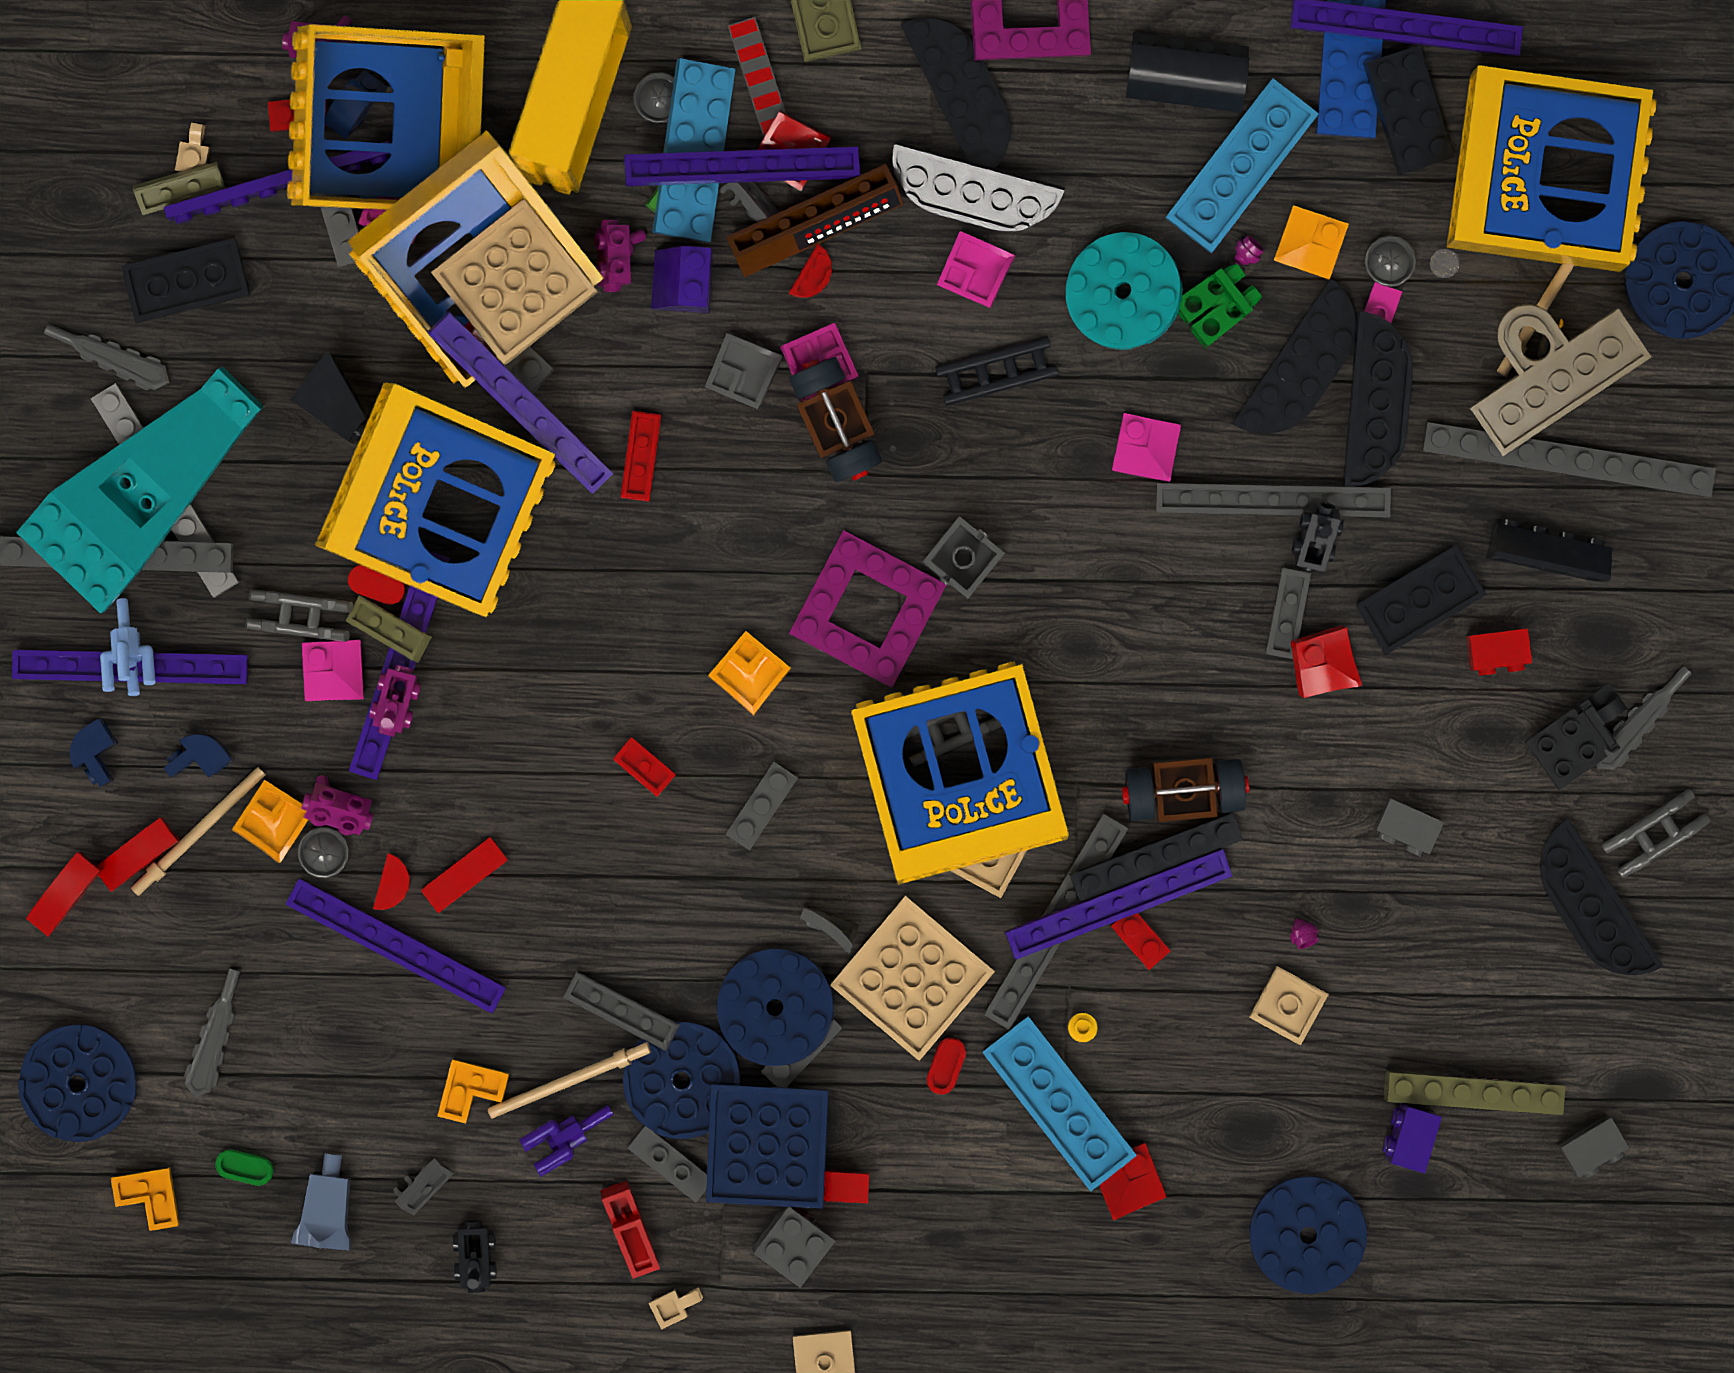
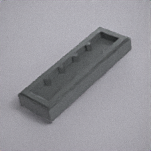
(670, 1163)

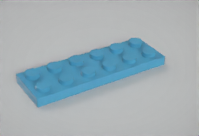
(694, 124)
(1241, 165)
(1059, 1104)

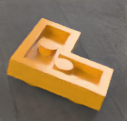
(468, 1081)
(155, 1190)

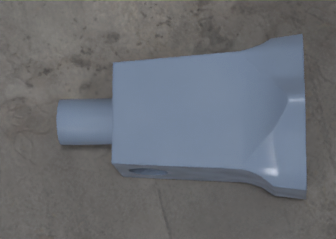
(326, 1209)

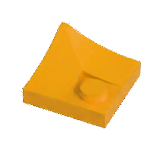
(1311, 242)
(749, 672)
(271, 821)

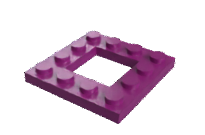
(995, 43)
(813, 620)

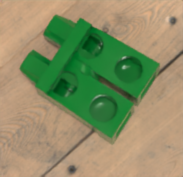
(1226, 302)

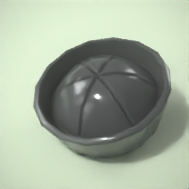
(653, 97)
(1390, 261)
(323, 852)

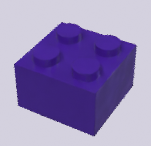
(1411, 1137)

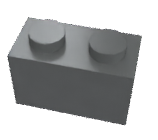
(1407, 826)
(1593, 1147)

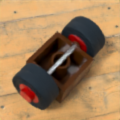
(835, 419)
(1185, 789)

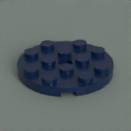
(1653, 284)
(805, 1013)
(47, 1088)
(675, 1110)
(1302, 1204)

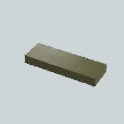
(178, 187)
(388, 629)

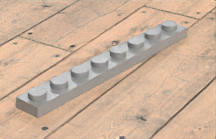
(189, 528)

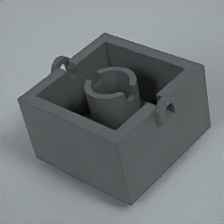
(963, 557)
(793, 1244)

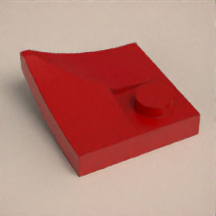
(792, 134)
(1324, 662)
(1133, 1185)

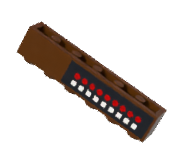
(815, 220)

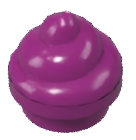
(1248, 251)
(1303, 934)

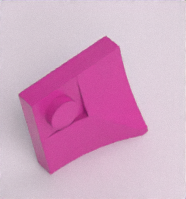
(975, 269)
(822, 345)
(1146, 447)
(332, 670)

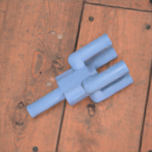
(126, 654)

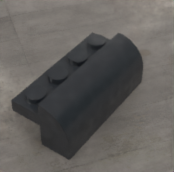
(1187, 72)

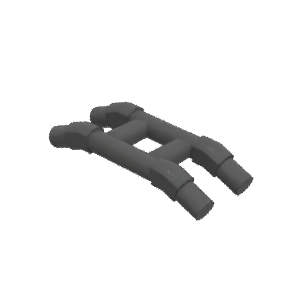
(288, 600)
(940, 744)
(1638, 831)

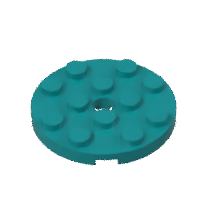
(1153, 295)

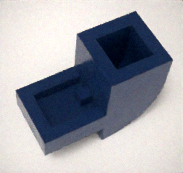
(348, 115)
(87, 747)
(202, 748)

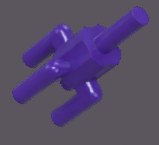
(561, 1138)

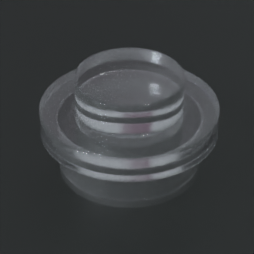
(1444, 263)

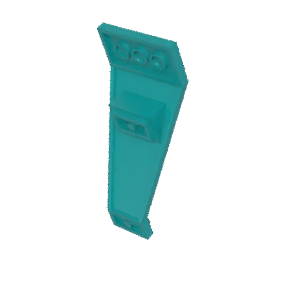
(103, 530)

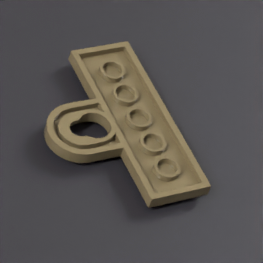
(1560, 379)

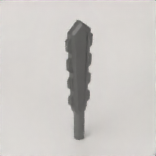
(128, 364)
(1641, 721)
(208, 1054)

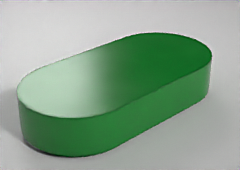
(244, 1167)

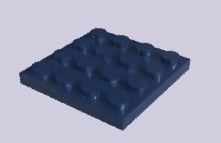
(767, 1146)

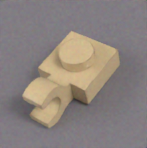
(193, 153)
(671, 1307)

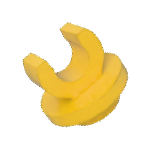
(1082, 1027)

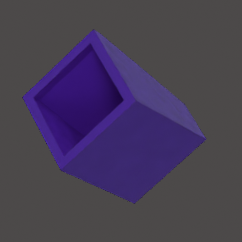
(682, 279)

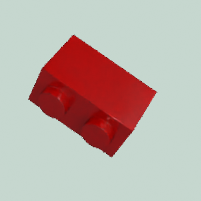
(1499, 650)

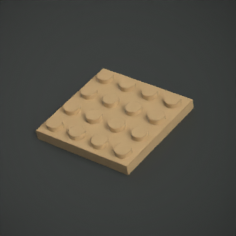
(514, 282)
(912, 978)

